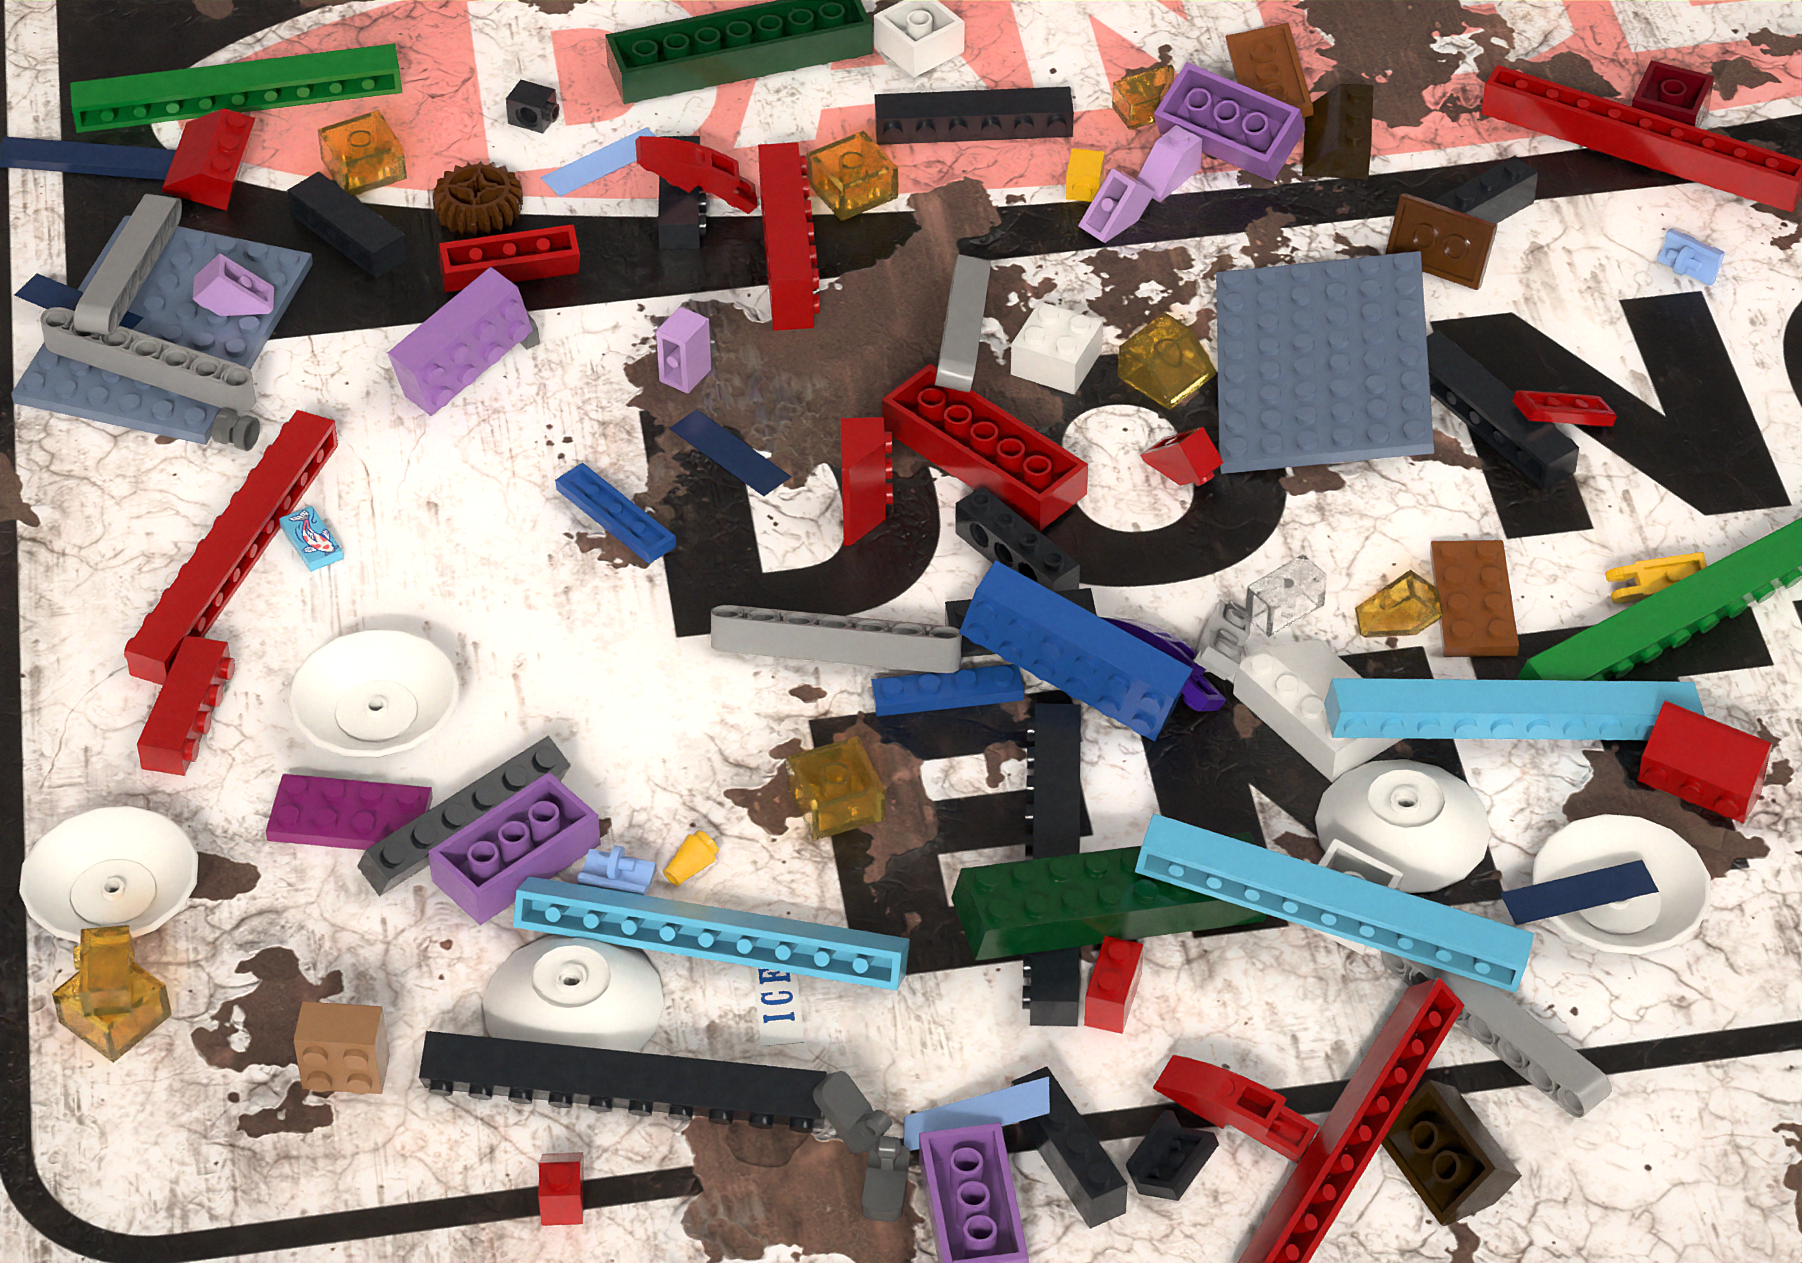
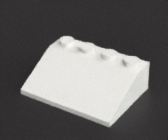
(1288, 692)

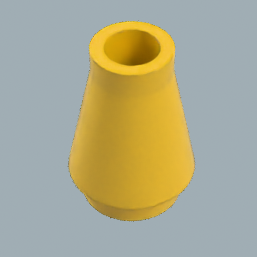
(692, 856)

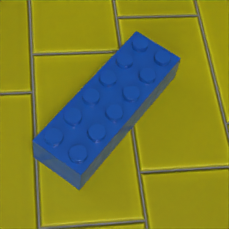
(1075, 650)

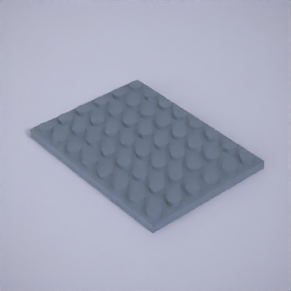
(171, 315)
(1323, 363)

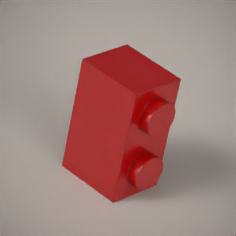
(1113, 984)

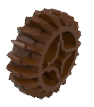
(477, 198)

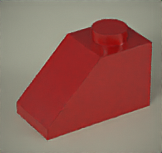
(1185, 457)
(561, 1188)

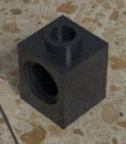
(532, 106)

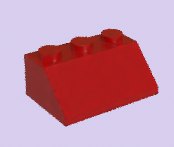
(210, 158)
(864, 475)
(1705, 762)

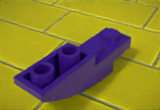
(1198, 691)

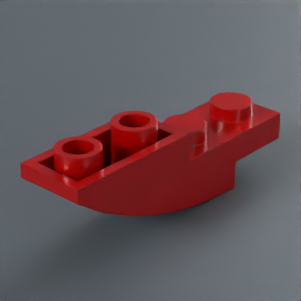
(692, 164)
(1236, 1100)

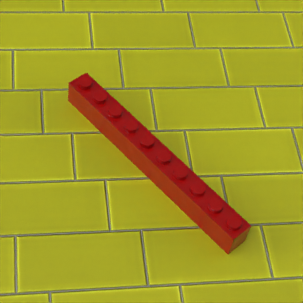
(1643, 138)
(232, 544)
(1355, 1126)

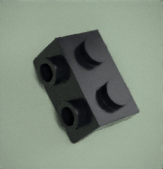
(1169, 1158)

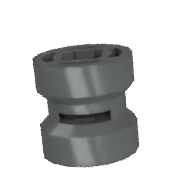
(234, 429)

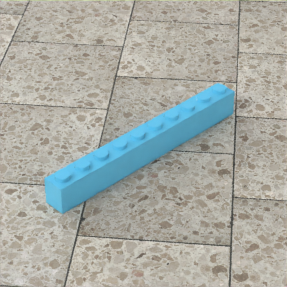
(1501, 708)
(1335, 903)
(711, 933)

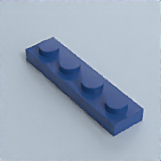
(615, 513)
(947, 690)

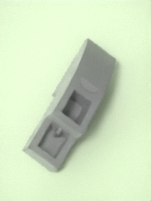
(1223, 639)

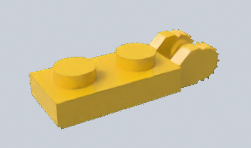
(1653, 575)

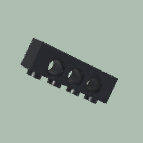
(1011, 540)

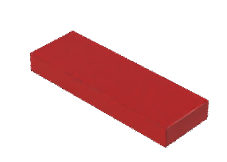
(1564, 408)

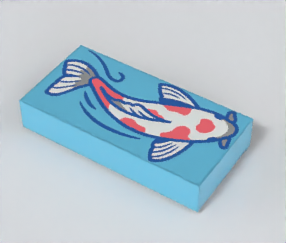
(311, 538)

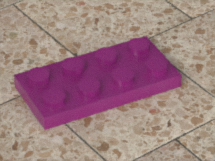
(342, 811)

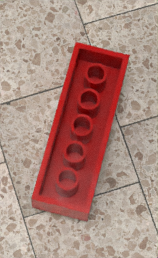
(788, 236)
(985, 447)

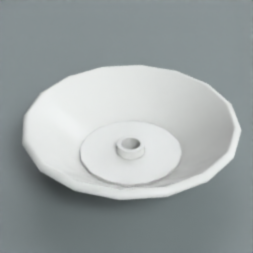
(373, 693)
(1407, 819)
(109, 872)
(1638, 922)
(610, 1005)

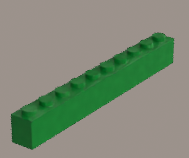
(235, 87)
(1675, 612)

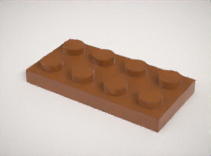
(1270, 64)
(1474, 598)

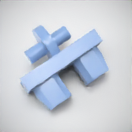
(1691, 257)
(617, 871)

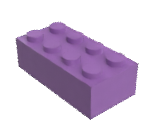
(1231, 120)
(460, 341)
(522, 837)
(971, 1196)

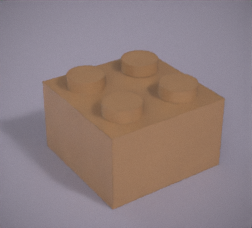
(341, 1047)

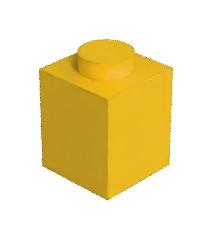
(1084, 174)

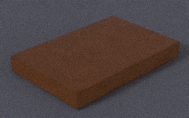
(1449, 241)

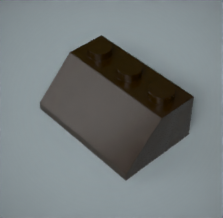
(1340, 133)
(1448, 1154)

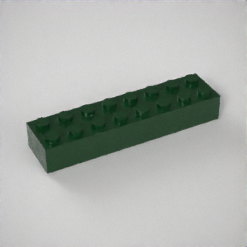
(735, 46)
(1079, 902)

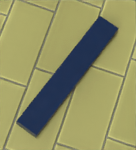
(85, 158)

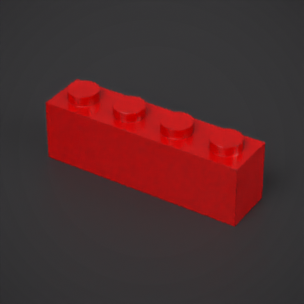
(513, 255)
(185, 705)

